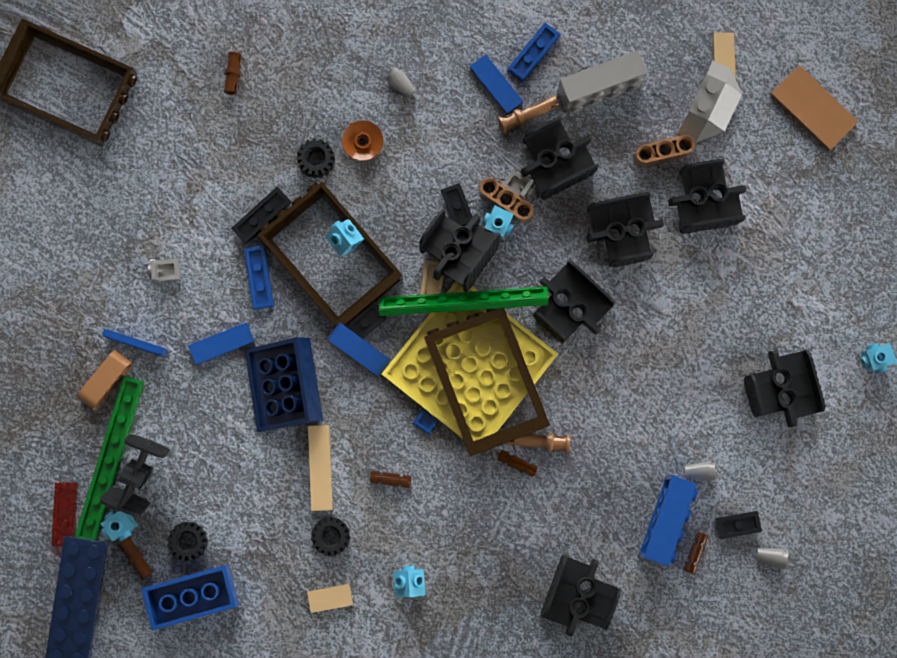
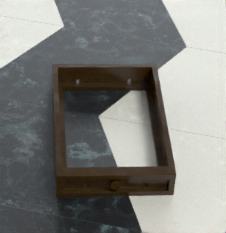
(15, 55)
(298, 207)
(503, 436)

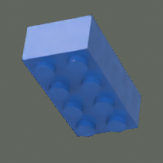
(668, 520)
(190, 597)

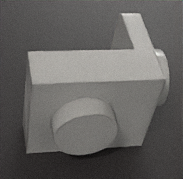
(519, 184)
(164, 270)

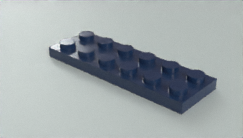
(76, 598)

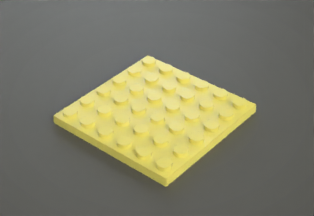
(477, 366)

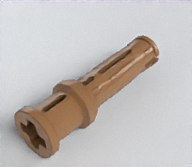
(519, 117)
(549, 442)

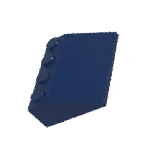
(283, 384)

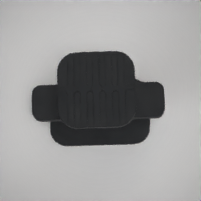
(564, 170)
(711, 211)
(619, 215)
(471, 255)
(581, 293)
(799, 384)
(134, 476)
(566, 591)

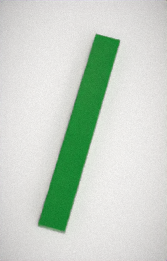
(463, 301)
(110, 457)

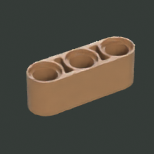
(671, 145)
(501, 191)
(104, 380)

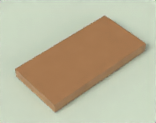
(814, 108)

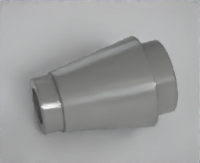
(400, 82)
(700, 471)
(773, 556)

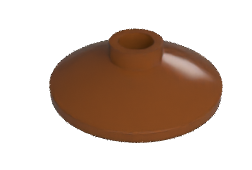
(358, 131)

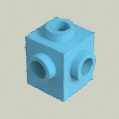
(498, 216)
(344, 237)
(878, 358)
(126, 525)
(409, 582)

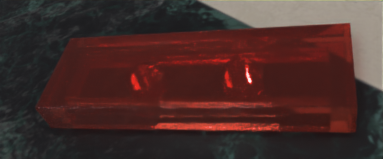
(64, 511)

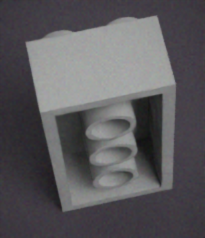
(602, 82)

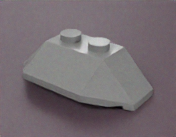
(712, 104)

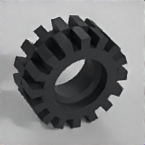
(310, 147)
(317, 533)
(174, 541)

